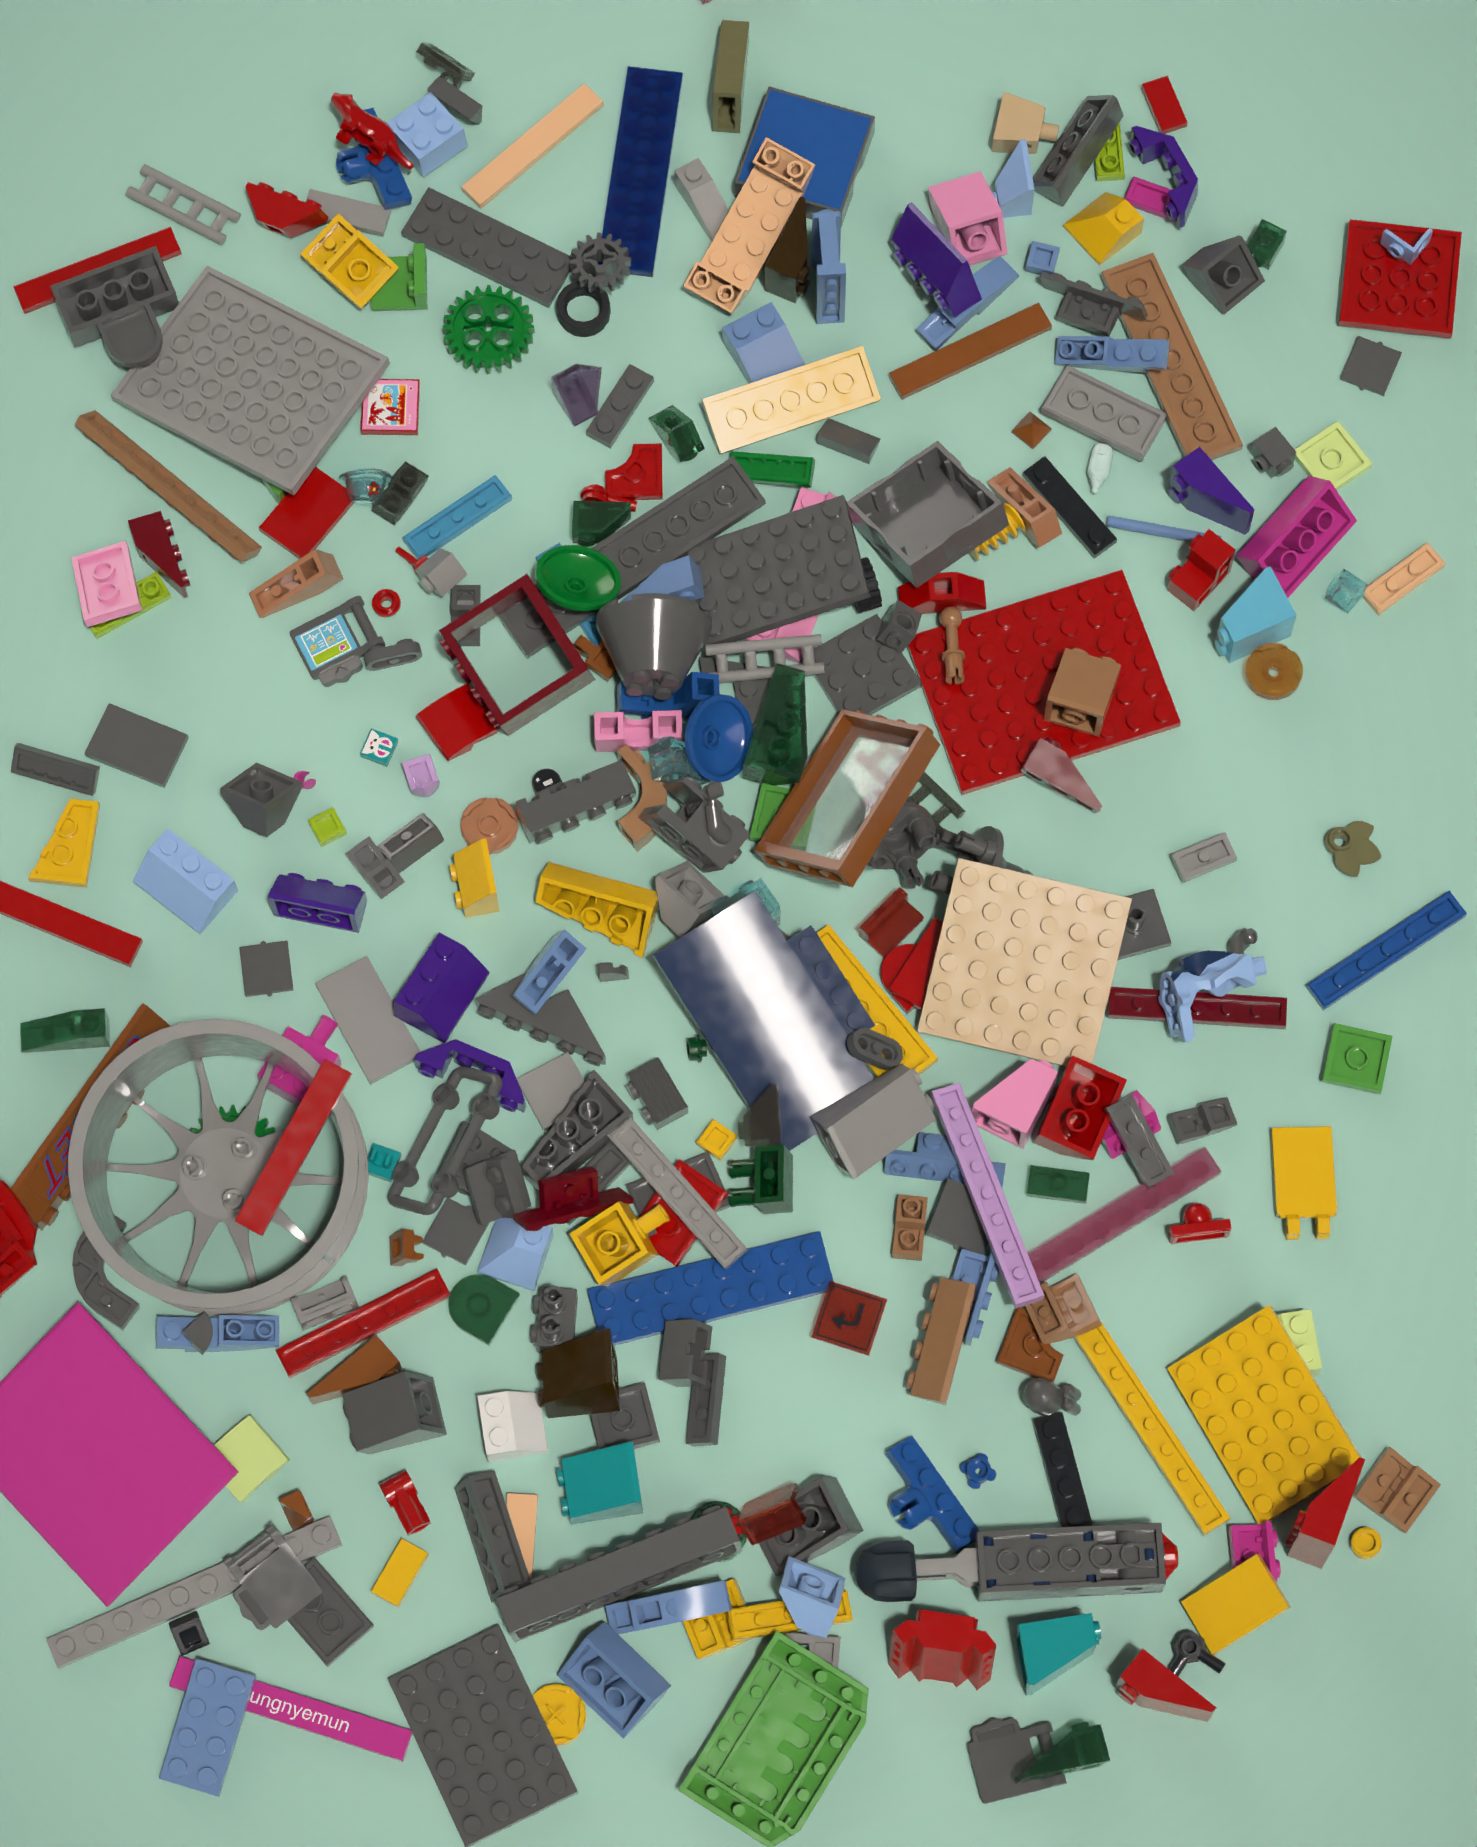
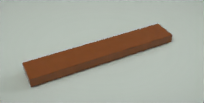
(970, 351)

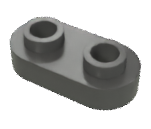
(384, 657)
(872, 1046)

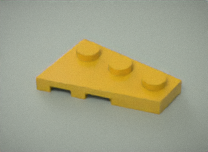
(70, 849)

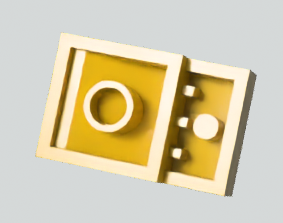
(349, 261)

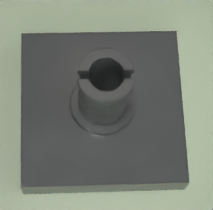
(1144, 926)

